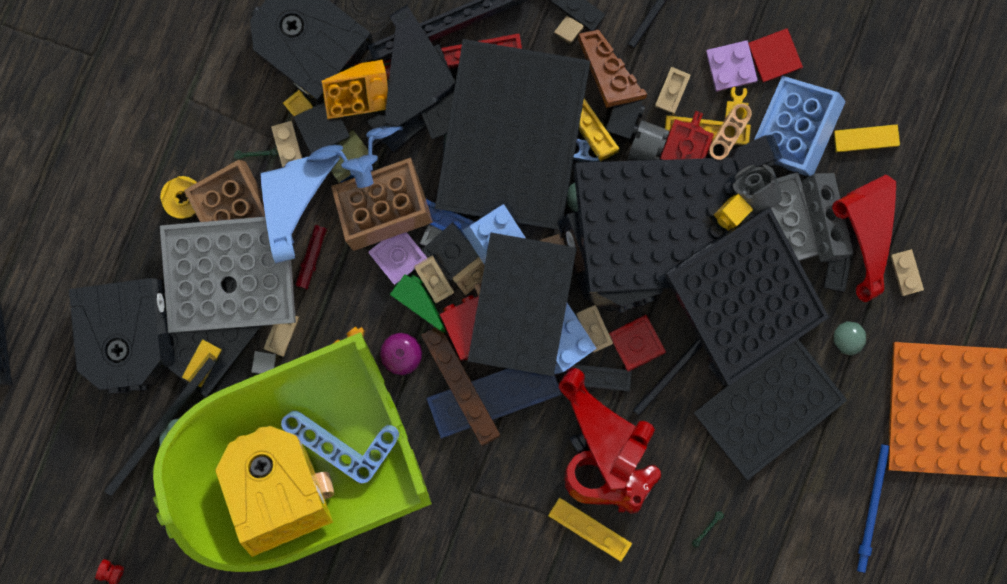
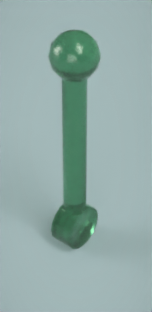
(238, 154)
(718, 516)

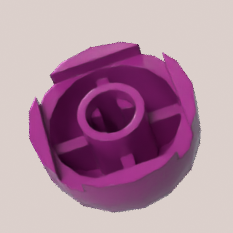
(401, 353)

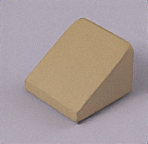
(569, 30)

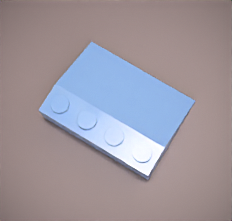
(801, 122)

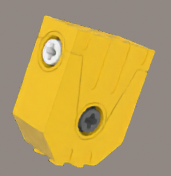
(271, 489)

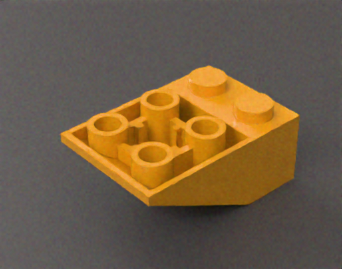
(356, 90)

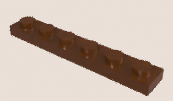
(461, 386)

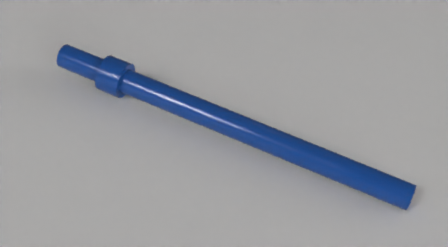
(865, 549)

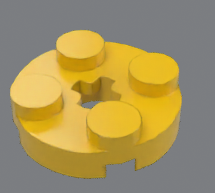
(171, 202)

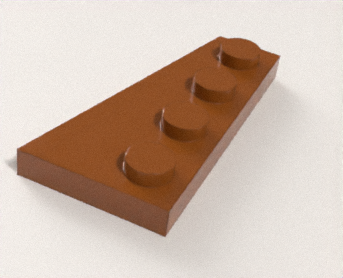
(608, 71)

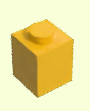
(733, 212)

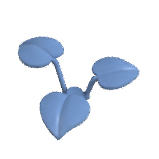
(361, 166)

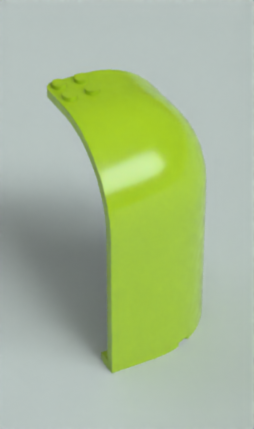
(333, 388)

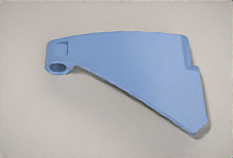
(286, 197)

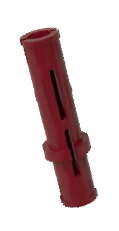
(311, 256)

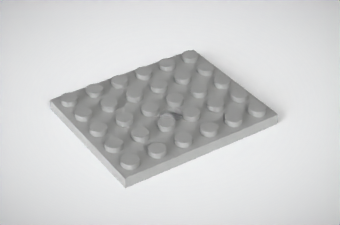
(201, 257)

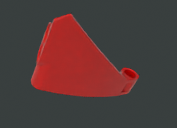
(872, 217)

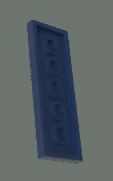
(500, 394)

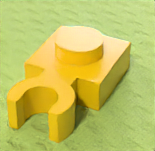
(740, 112)

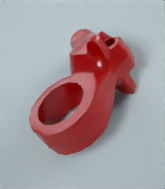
(628, 499)

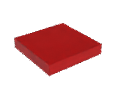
(775, 55)
(637, 343)

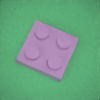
(731, 66)
(397, 256)

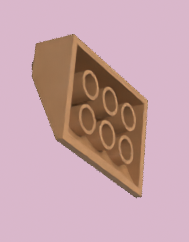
(227, 195)
(384, 208)

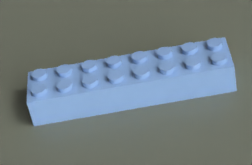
(574, 340)

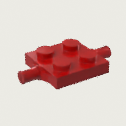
(687, 140)

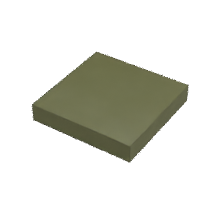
(352, 148)

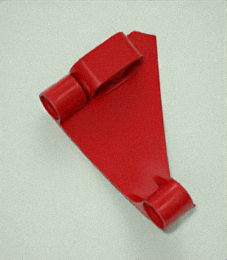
(611, 439)

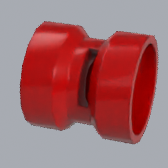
(109, 572)

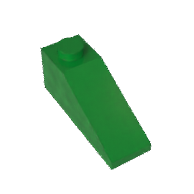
(416, 298)

